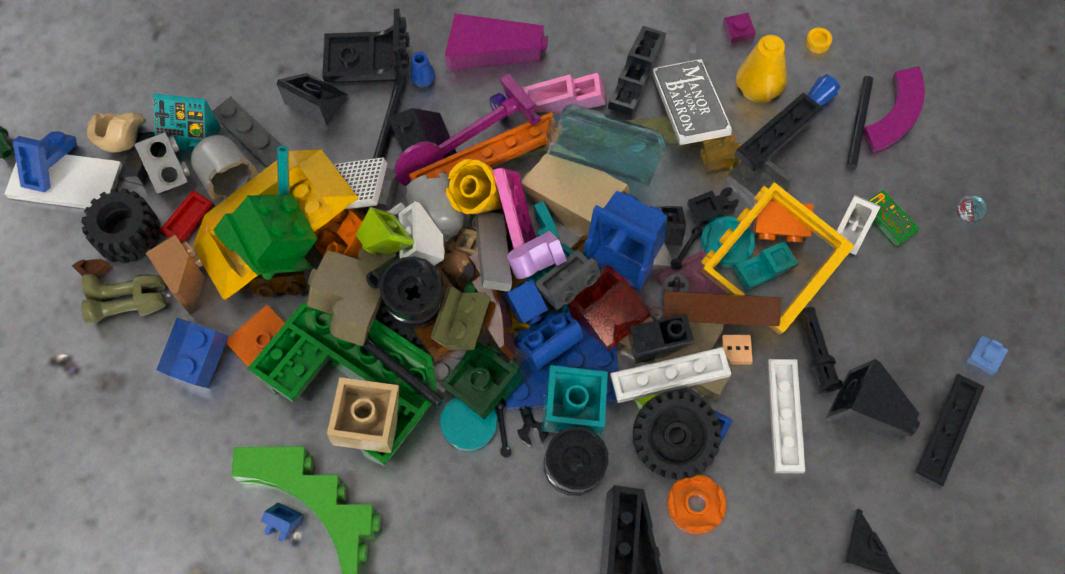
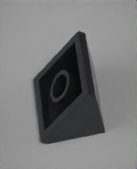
(311, 96)

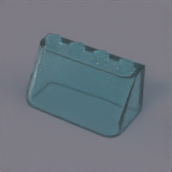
(605, 143)

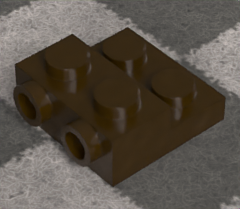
(288, 282)

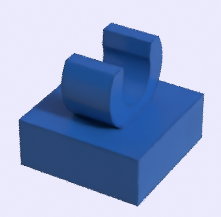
(282, 519)

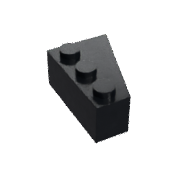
(628, 534)

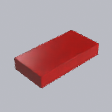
(187, 217)

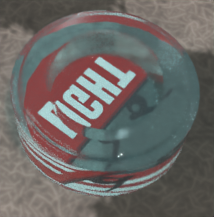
(971, 208)

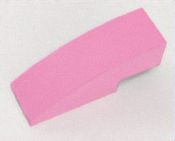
(565, 91)

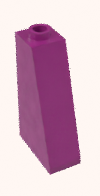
(492, 42)

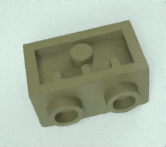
(460, 319)

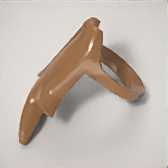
(454, 264)

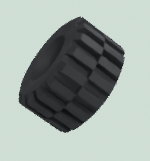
(108, 212)

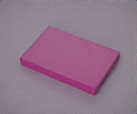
(514, 206)

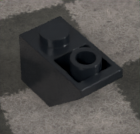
(659, 338)

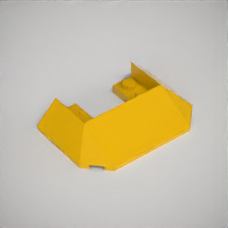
(316, 187)

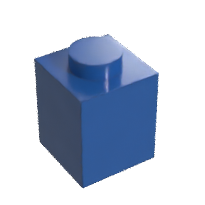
(526, 302)

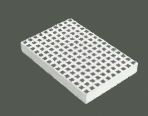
(365, 180)

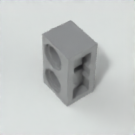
(155, 166)

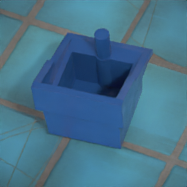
(626, 237)

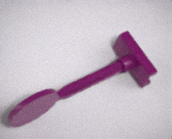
(427, 153)

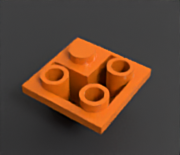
(340, 233)

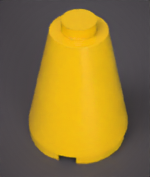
(764, 70)
(473, 188)

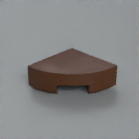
(94, 266)

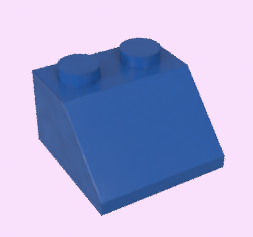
(192, 353)

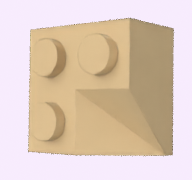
(364, 415)

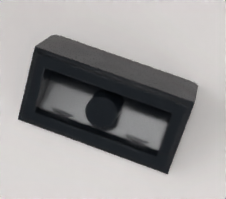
(133, 167)

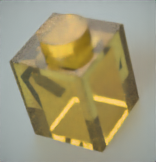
(719, 153)

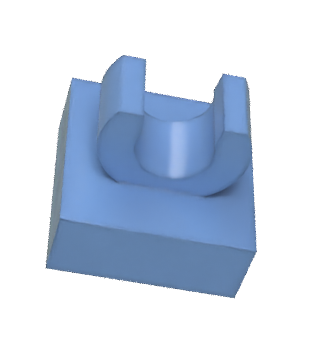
(987, 355)

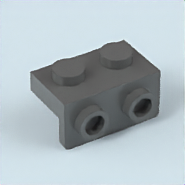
(568, 279)

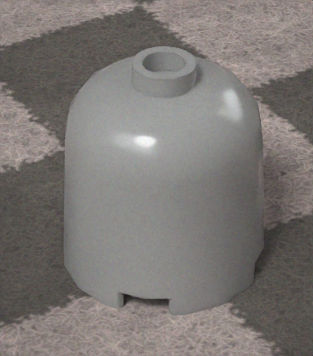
(221, 166)
(433, 198)

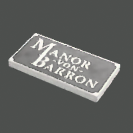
(691, 102)

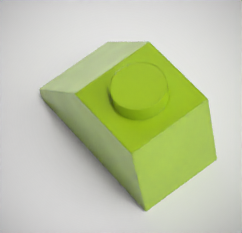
(383, 233)

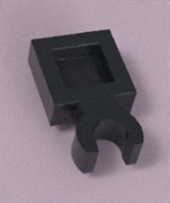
(708, 207)

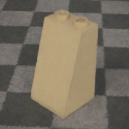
(570, 191)

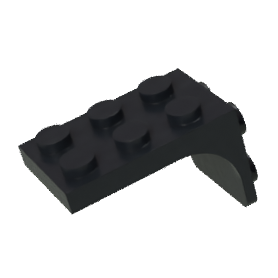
(367, 54)

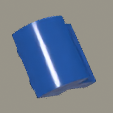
(548, 339)

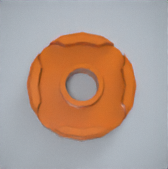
(692, 521)

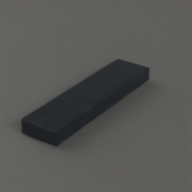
(778, 131)
(948, 431)

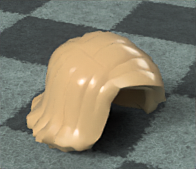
(114, 131)

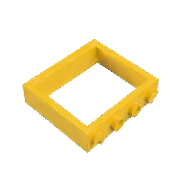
(806, 217)

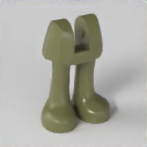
(96, 291)

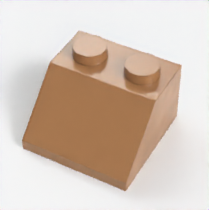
(179, 270)

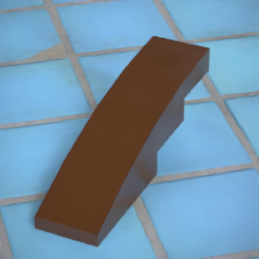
(723, 308)
(497, 315)

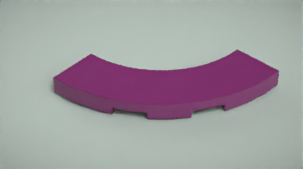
(907, 107)

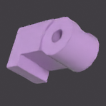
(536, 255)

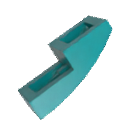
(766, 266)

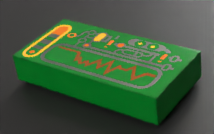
(893, 219)

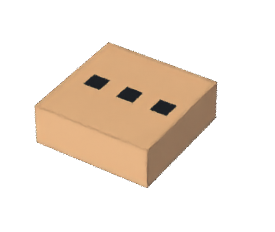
(737, 349)

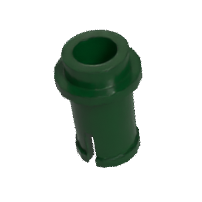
(6, 147)

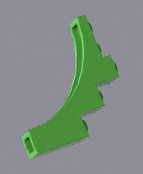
(289, 471)

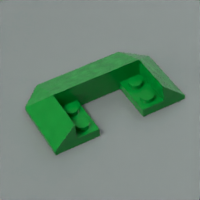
(307, 345)

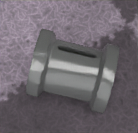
(682, 283)

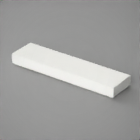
(670, 375)
(785, 416)

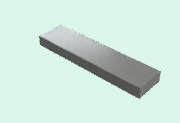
(493, 251)

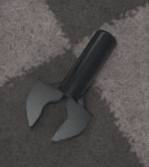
(529, 421)

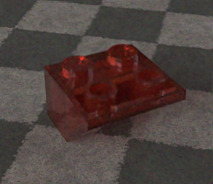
(608, 308)

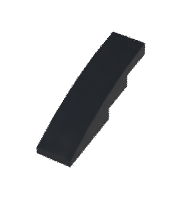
(636, 71)

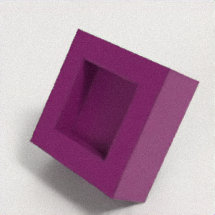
(739, 28)

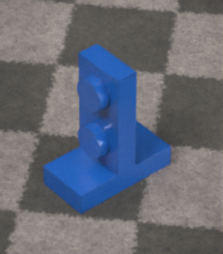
(37, 156)

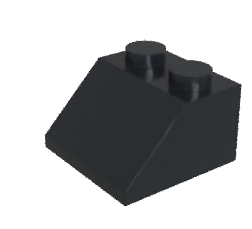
(418, 126)

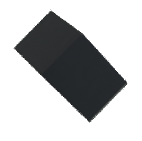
(675, 224)

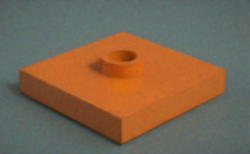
(255, 335)

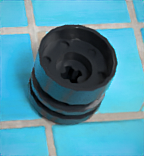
(405, 279)
(589, 452)

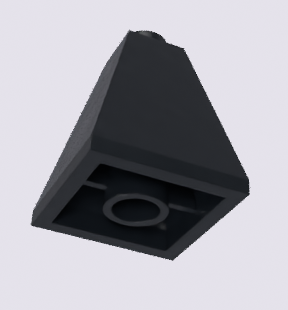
(874, 402)

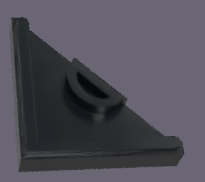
(866, 549)

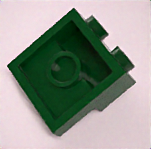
(483, 379)

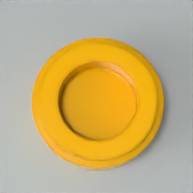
(818, 40)

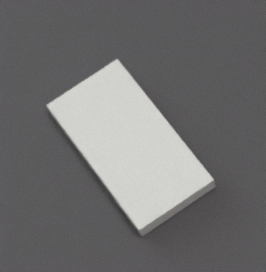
(72, 181)

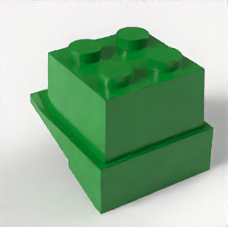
(268, 234)

